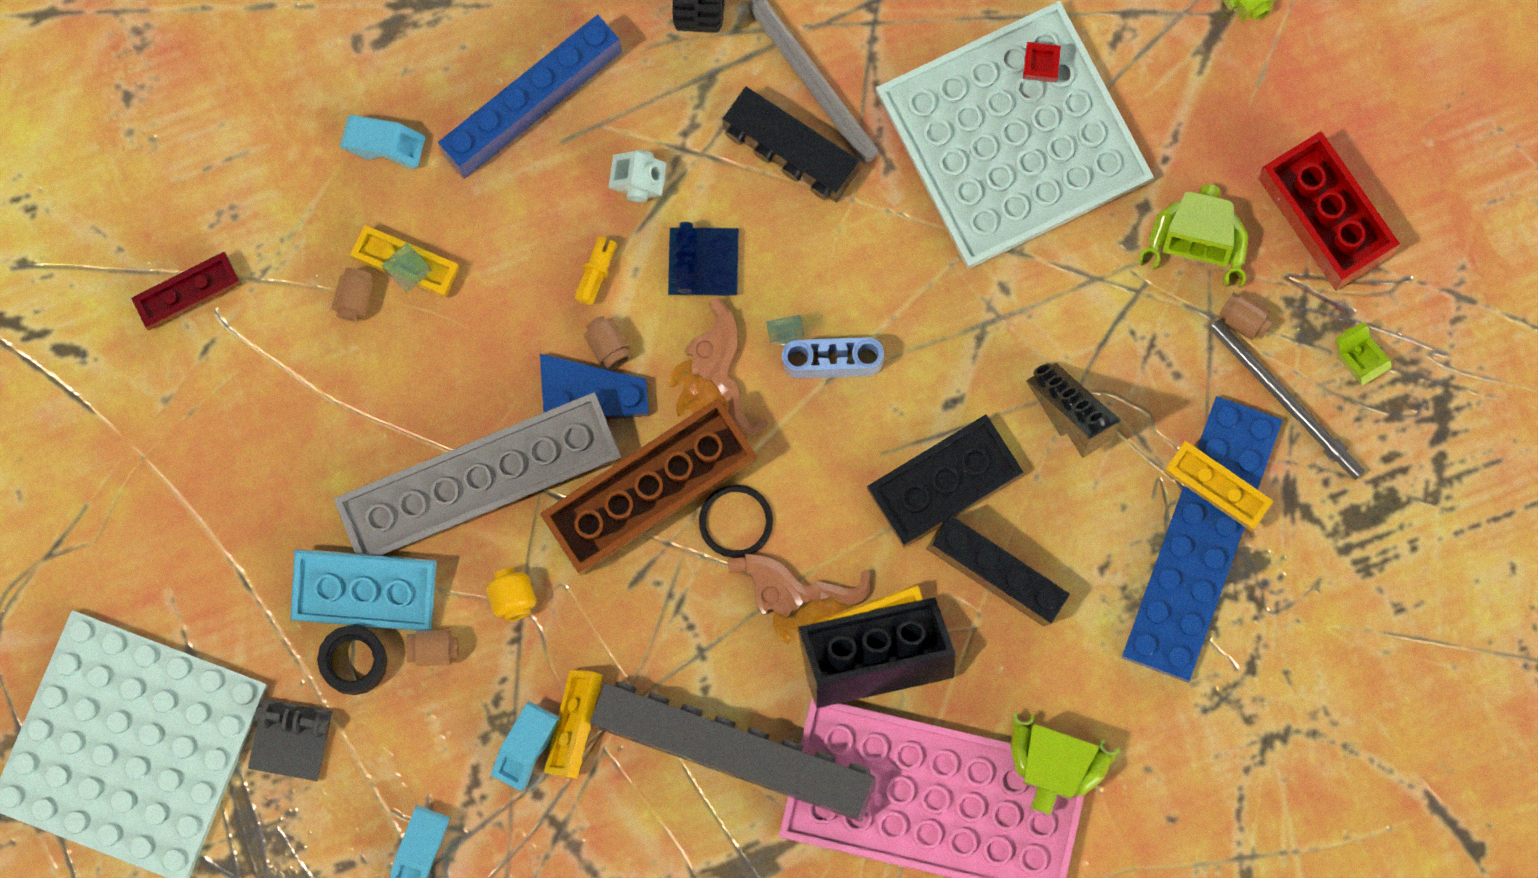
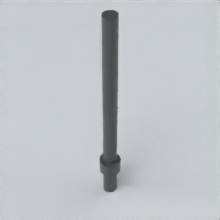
(1334, 449)

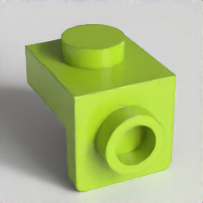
(1250, 8)
(1361, 354)

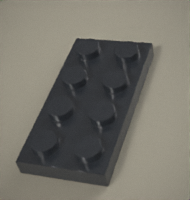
(945, 480)

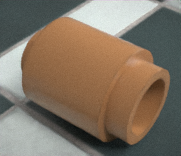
(352, 294)
(1246, 316)
(607, 342)
(431, 647)

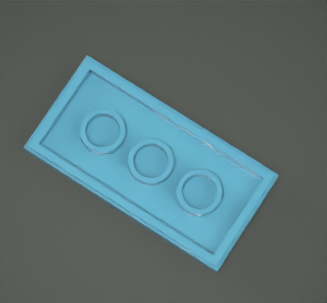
(363, 590)

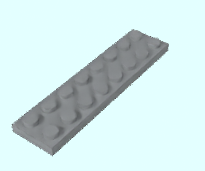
(478, 477)

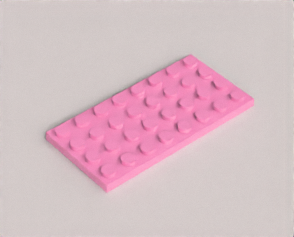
(938, 801)

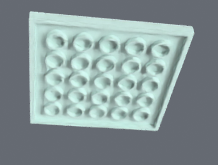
(1012, 151)
(129, 746)

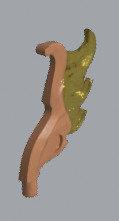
(707, 373)
(791, 601)

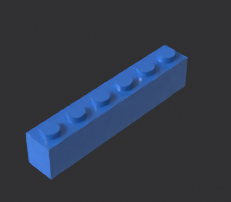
(530, 96)

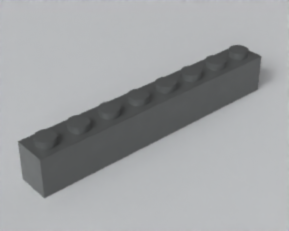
(733, 751)

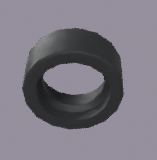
(336, 638)

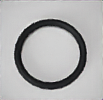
(738, 553)

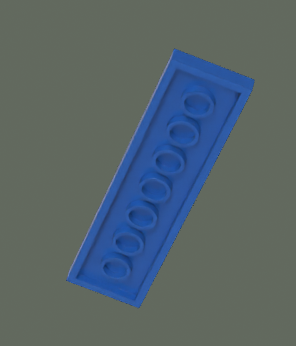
(1198, 548)

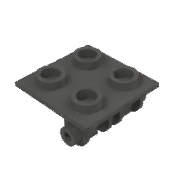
(289, 739)

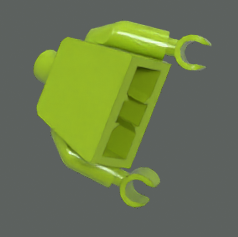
(1201, 230)
(1056, 763)

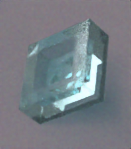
(406, 267)
(785, 329)

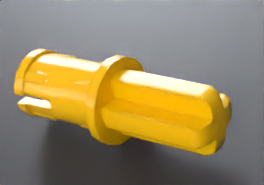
(595, 271)

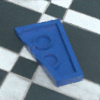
(617, 392)

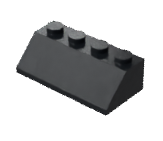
(876, 652)

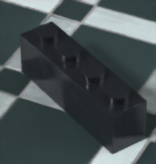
(790, 144)
(997, 571)

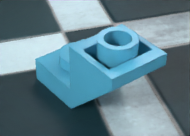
(377, 138)
(523, 745)
(420, 844)

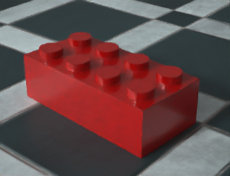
(1328, 210)

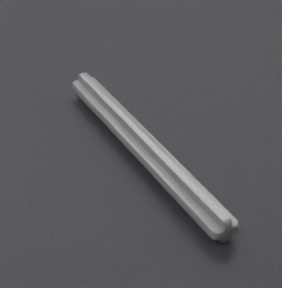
(813, 80)

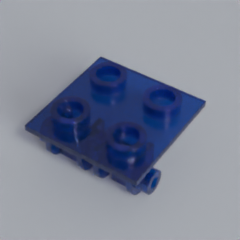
(703, 261)

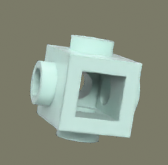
(637, 175)

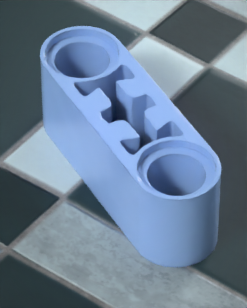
(840, 347)

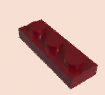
(186, 291)

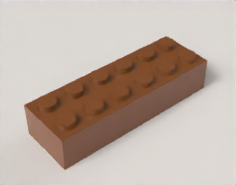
(649, 486)

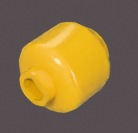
(511, 595)

